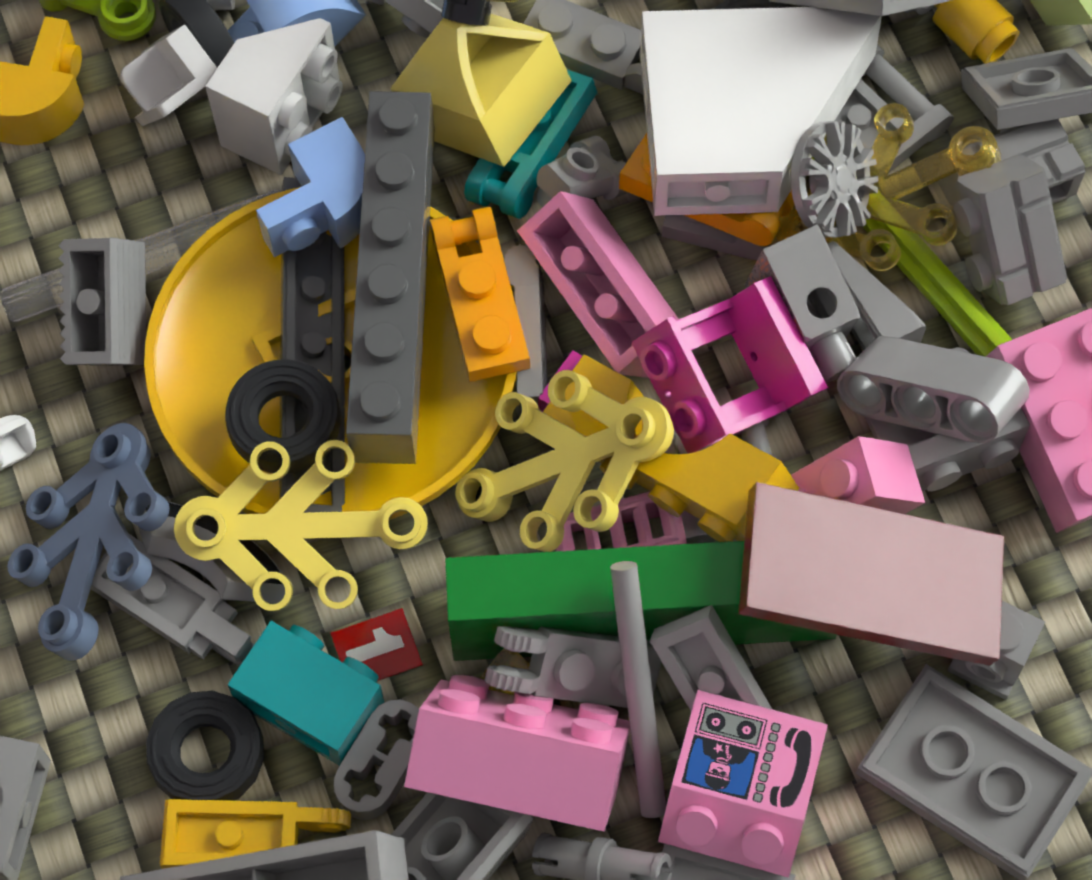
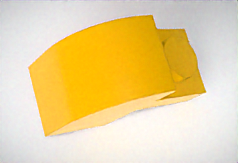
(43, 97)

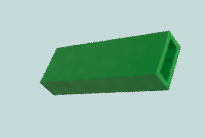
(577, 594)

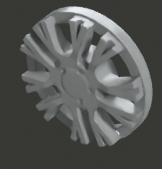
(837, 178)

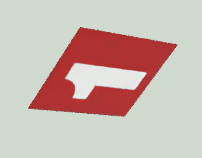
(380, 643)

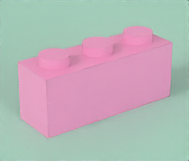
(596, 276)

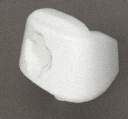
(16, 440)

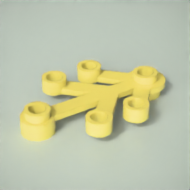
(570, 460)
(288, 525)

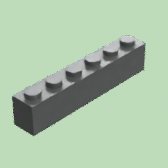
(391, 279)

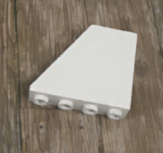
(737, 95)

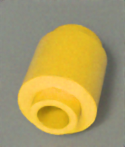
(977, 27)

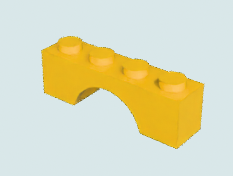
(704, 483)

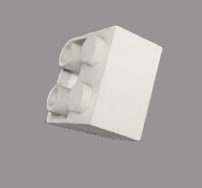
(274, 91)

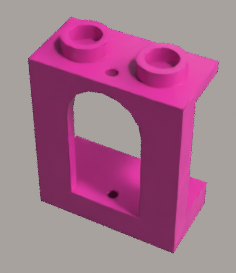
(768, 345)

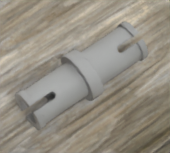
(596, 860)

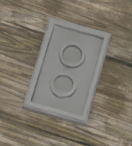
(975, 773)

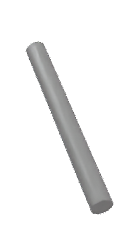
(638, 688)

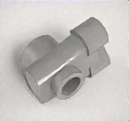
(582, 171)

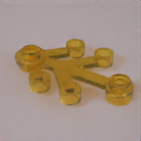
(884, 204)

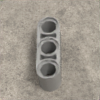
(933, 389)

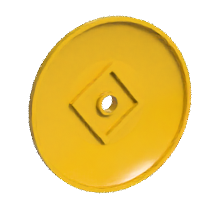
(224, 318)

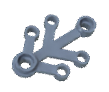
(115, 461)

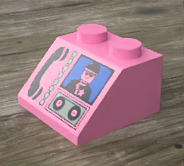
(743, 783)

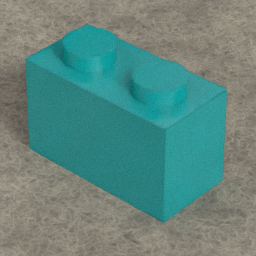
(307, 690)

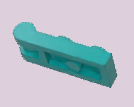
(536, 151)

